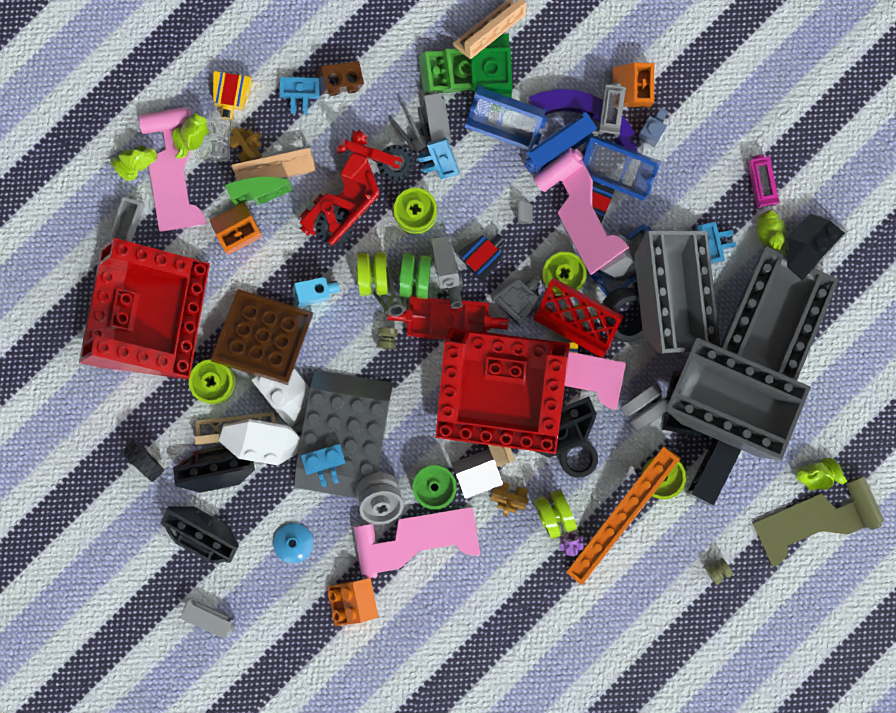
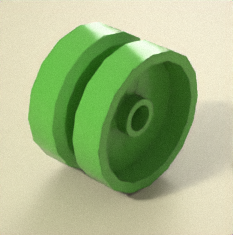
(417, 276)
(429, 476)

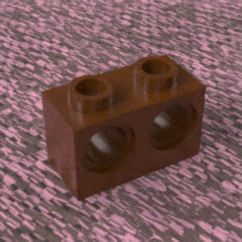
(339, 74)

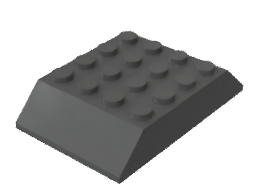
(676, 290)
(778, 314)
(737, 401)
(345, 413)

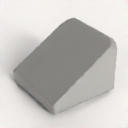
(524, 213)

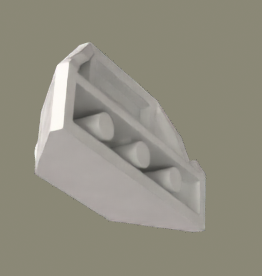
(287, 400)
(260, 441)

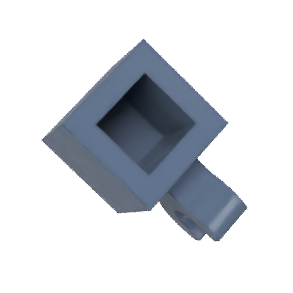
(653, 128)

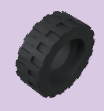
(143, 460)

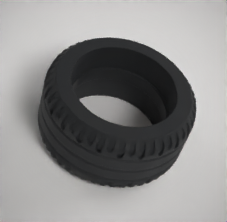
(614, 301)

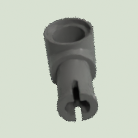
(454, 293)

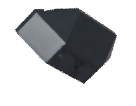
(811, 243)
(575, 425)
(211, 470)
(200, 533)

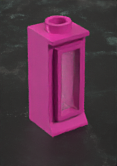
(763, 181)

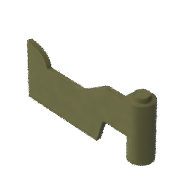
(816, 516)

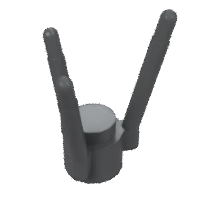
(418, 141)
(394, 305)

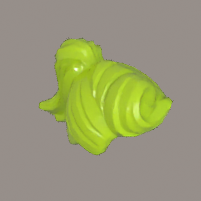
(190, 135)
(133, 161)
(771, 231)
(821, 474)

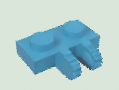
(299, 89)
(442, 158)
(715, 246)
(322, 460)

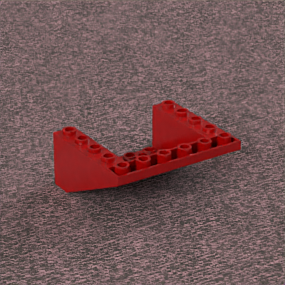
(144, 310)
(502, 390)

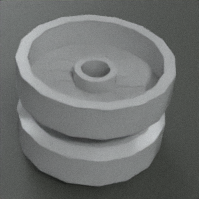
(647, 408)
(379, 498)

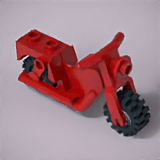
(359, 188)

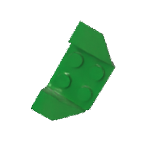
(493, 67)

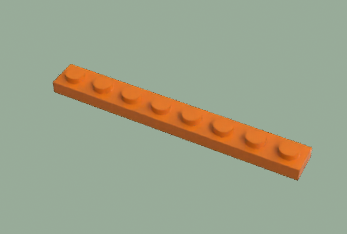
(623, 515)

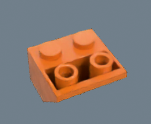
(639, 83)
(235, 228)
(352, 602)

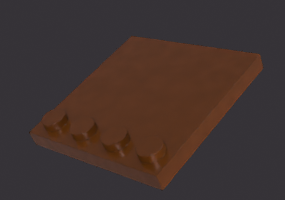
(262, 337)

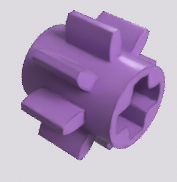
(571, 543)

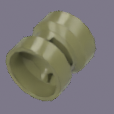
(387, 343)
(719, 571)

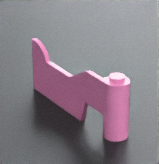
(168, 173)
(577, 212)
(596, 375)
(415, 535)

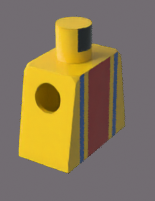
(230, 92)

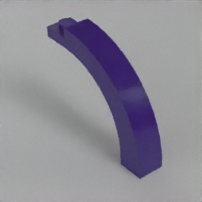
(580, 102)

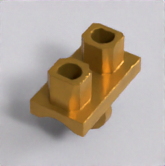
(248, 141)
(508, 501)

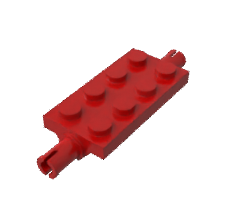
(435, 317)

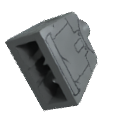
(518, 299)

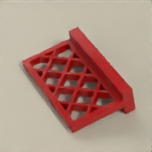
(573, 328)

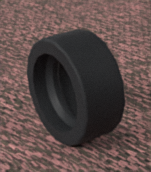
(578, 474)

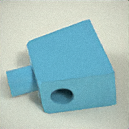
(305, 293)

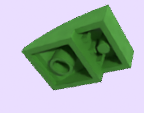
(445, 71)
(258, 189)

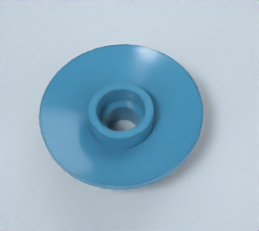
(303, 540)

